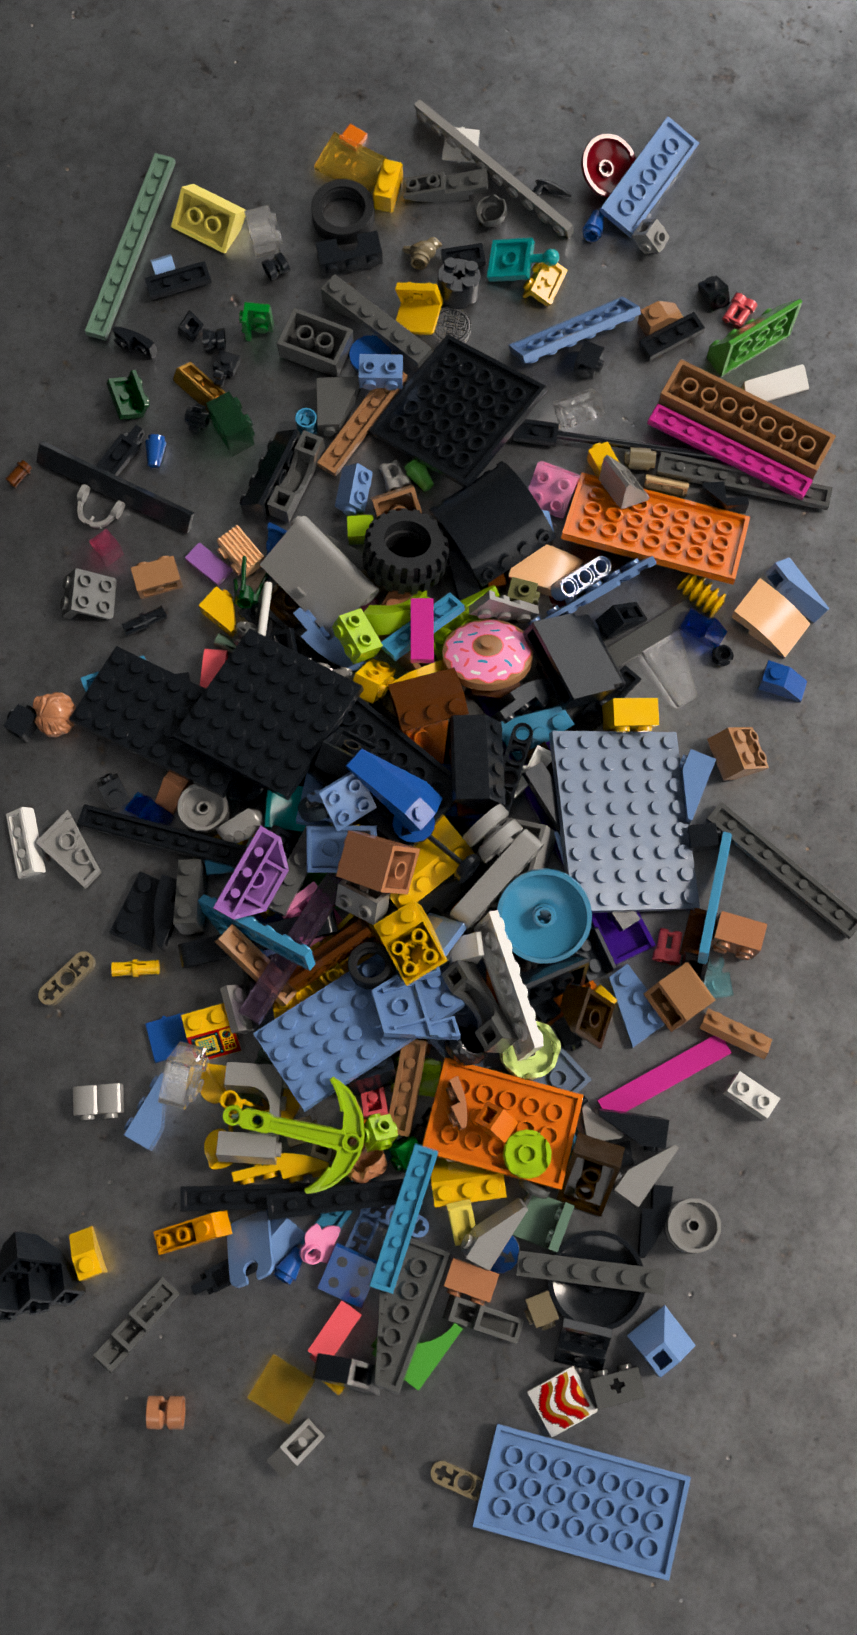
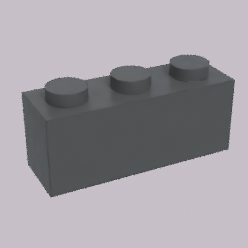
(189, 888)

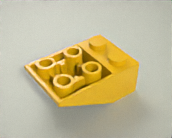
(411, 942)

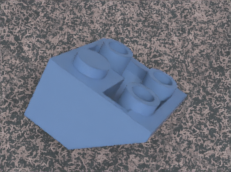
(661, 1341)

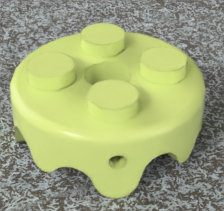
(540, 1063)

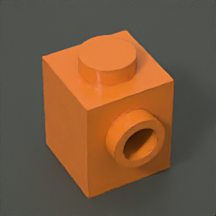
(495, 1122)

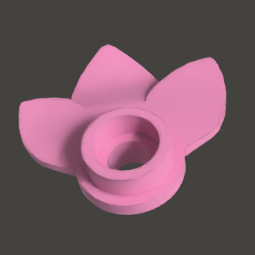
(321, 1241)

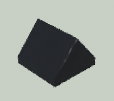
(190, 326)

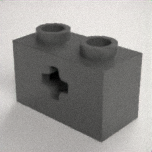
(630, 1390)

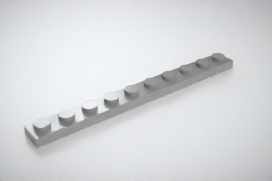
(498, 173)

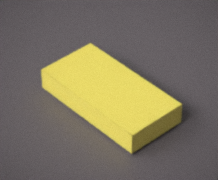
(461, 1219)

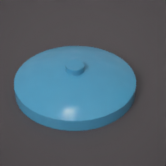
(545, 915)

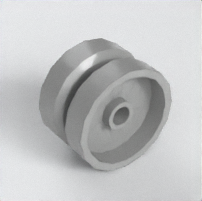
(190, 809)
(490, 830)
(698, 1239)

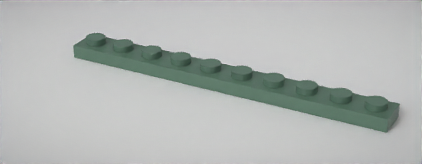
(130, 247)

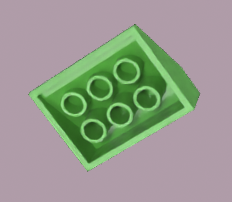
(753, 338)

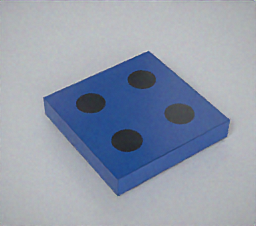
(348, 1275)

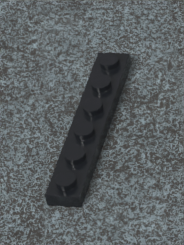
(333, 1199)

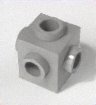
(651, 236)

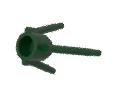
(244, 594)

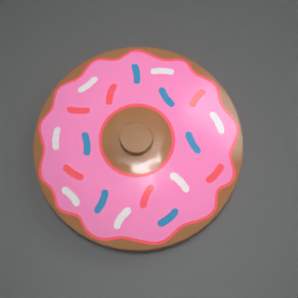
(488, 654)

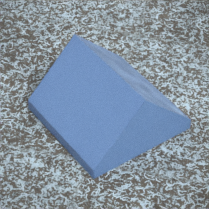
(284, 1238)

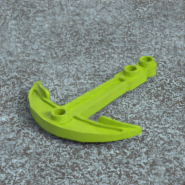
(314, 1133)

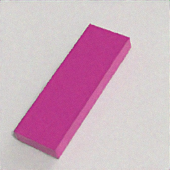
(422, 630)

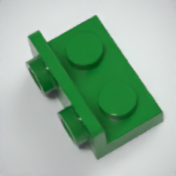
(256, 318)

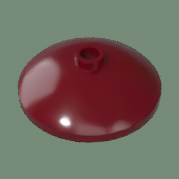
(611, 155)

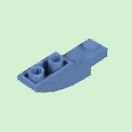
(319, 640)

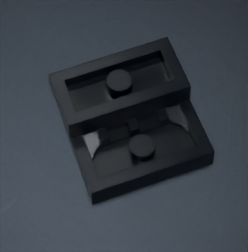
(582, 1345)

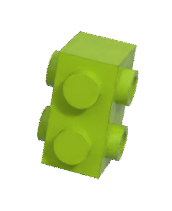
(356, 636)

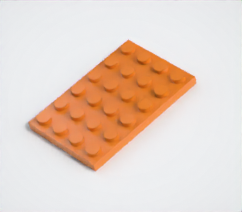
(532, 1104)

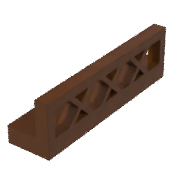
(332, 954)

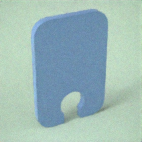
(250, 1244)

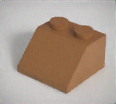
(396, 499)

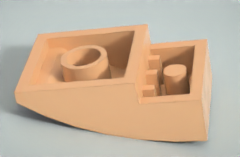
(545, 567)
(771, 618)

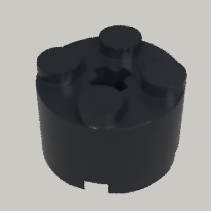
(459, 282)

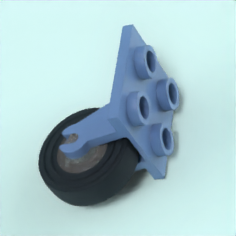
(338, 803)

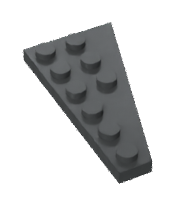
(406, 1312)

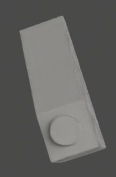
(639, 1180)
(491, 1235)

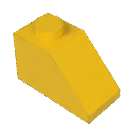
(220, 609)
(86, 1254)

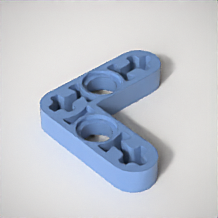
(374, 1220)

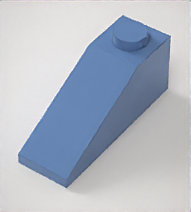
(694, 776)

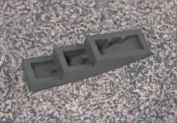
(136, 1325)

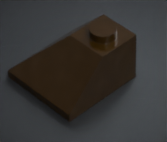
(587, 1013)

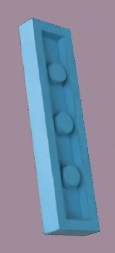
(444, 611)

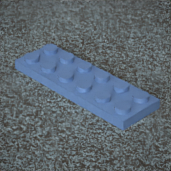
(649, 176)
(574, 329)

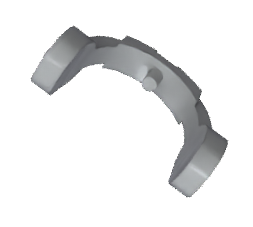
(115, 513)

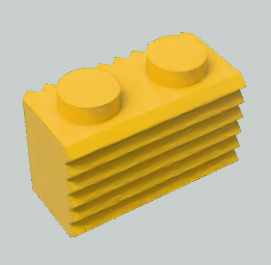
(388, 185)

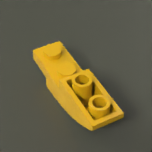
(290, 1165)

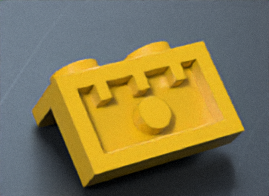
(544, 282)

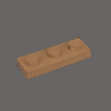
(736, 1033)

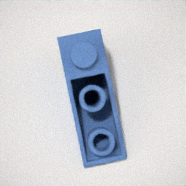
(792, 584)
(150, 1119)

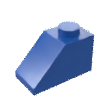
(782, 681)

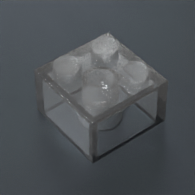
(183, 1075)

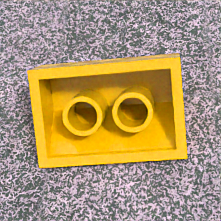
(461, 1182)

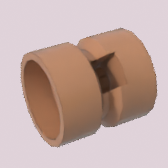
(165, 1412)

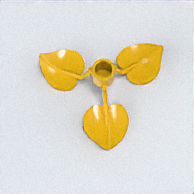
(215, 1092)

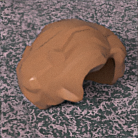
(53, 713)
(368, 1165)

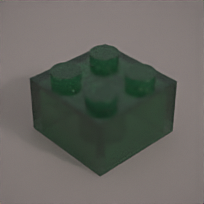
(231, 423)

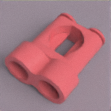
(740, 303)
(664, 954)

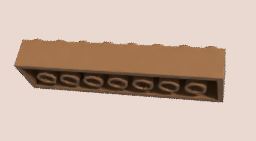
(746, 419)

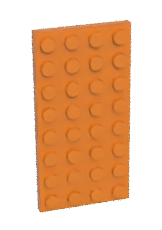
(667, 527)

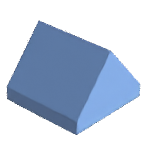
(163, 264)

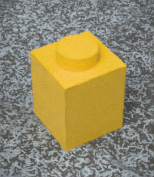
(596, 455)

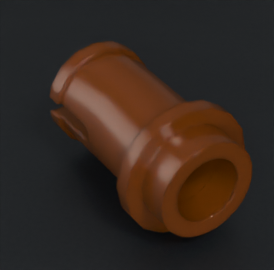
(18, 473)

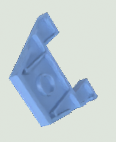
(405, 1014)

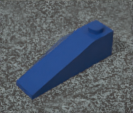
(399, 791)

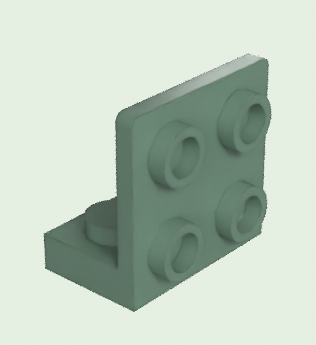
(545, 1222)

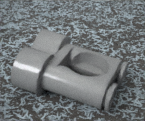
(399, 481)

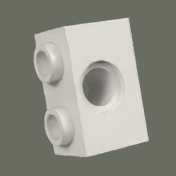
(751, 1096)

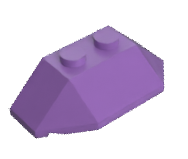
(255, 877)

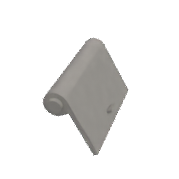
(317, 574)

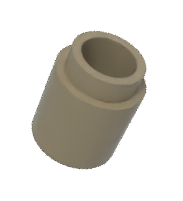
(640, 458)

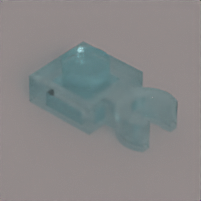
(719, 983)

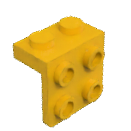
(418, 306)

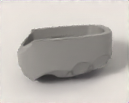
(242, 825)

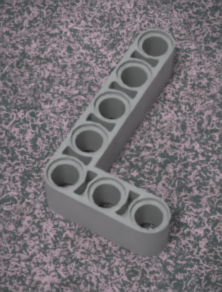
(495, 880)

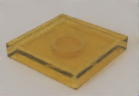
(281, 1388)

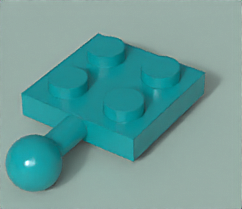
(513, 259)

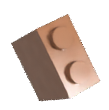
(377, 863)

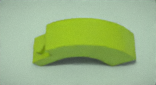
(390, 618)

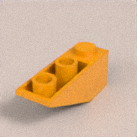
(193, 1232)

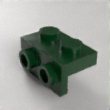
(128, 396)

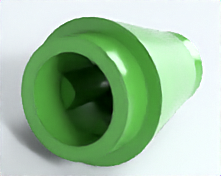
(419, 474)

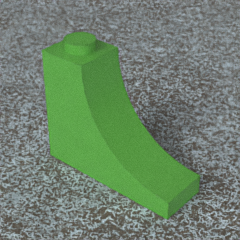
(427, 1356)

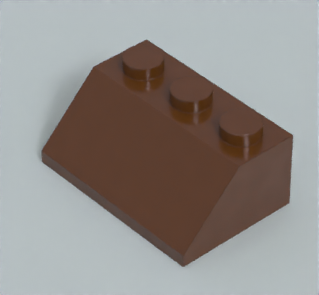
(427, 699)

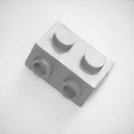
(233, 999)

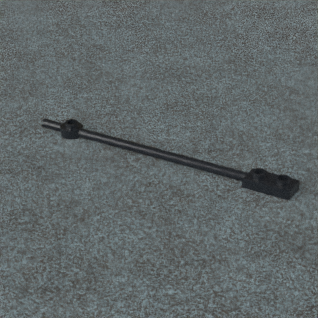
(547, 434)

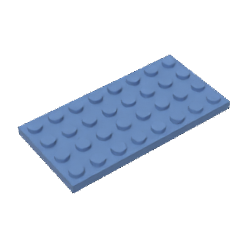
(340, 1033)
(582, 1501)

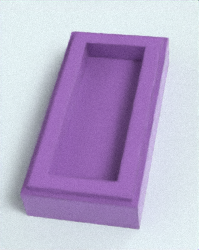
(208, 564)

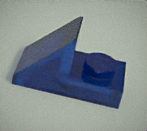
(703, 629)
(145, 808)

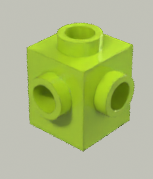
(379, 1132)

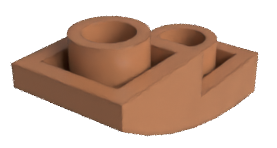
(458, 1112)

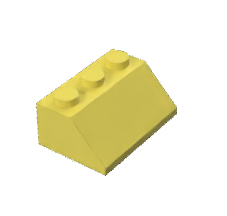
(207, 217)

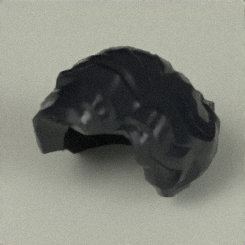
(468, 1048)

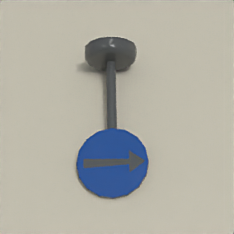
(509, 1255)

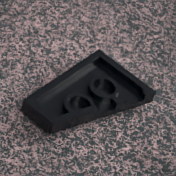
(136, 916)

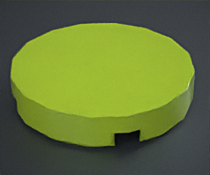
(527, 1154)

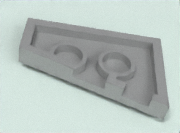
(68, 848)

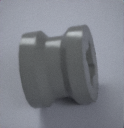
(241, 628)

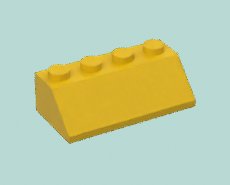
(433, 864)

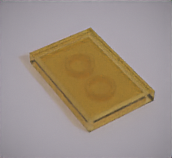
(350, 161)

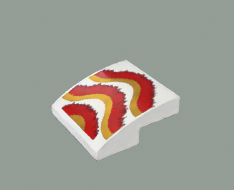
(562, 1401)

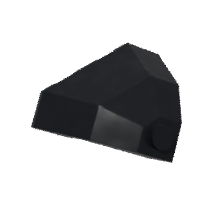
(34, 1277)

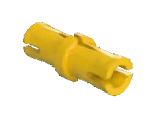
(135, 968)

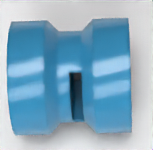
(305, 417)

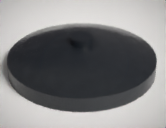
(591, 1303)

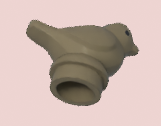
(422, 252)

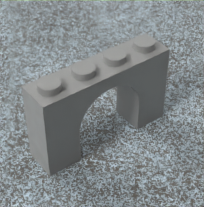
(253, 1146)

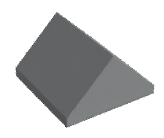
(621, 484)

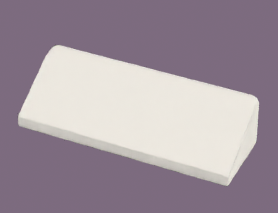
(778, 383)
(23, 839)

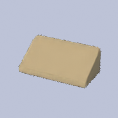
(666, 485)

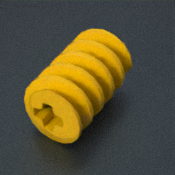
(703, 593)

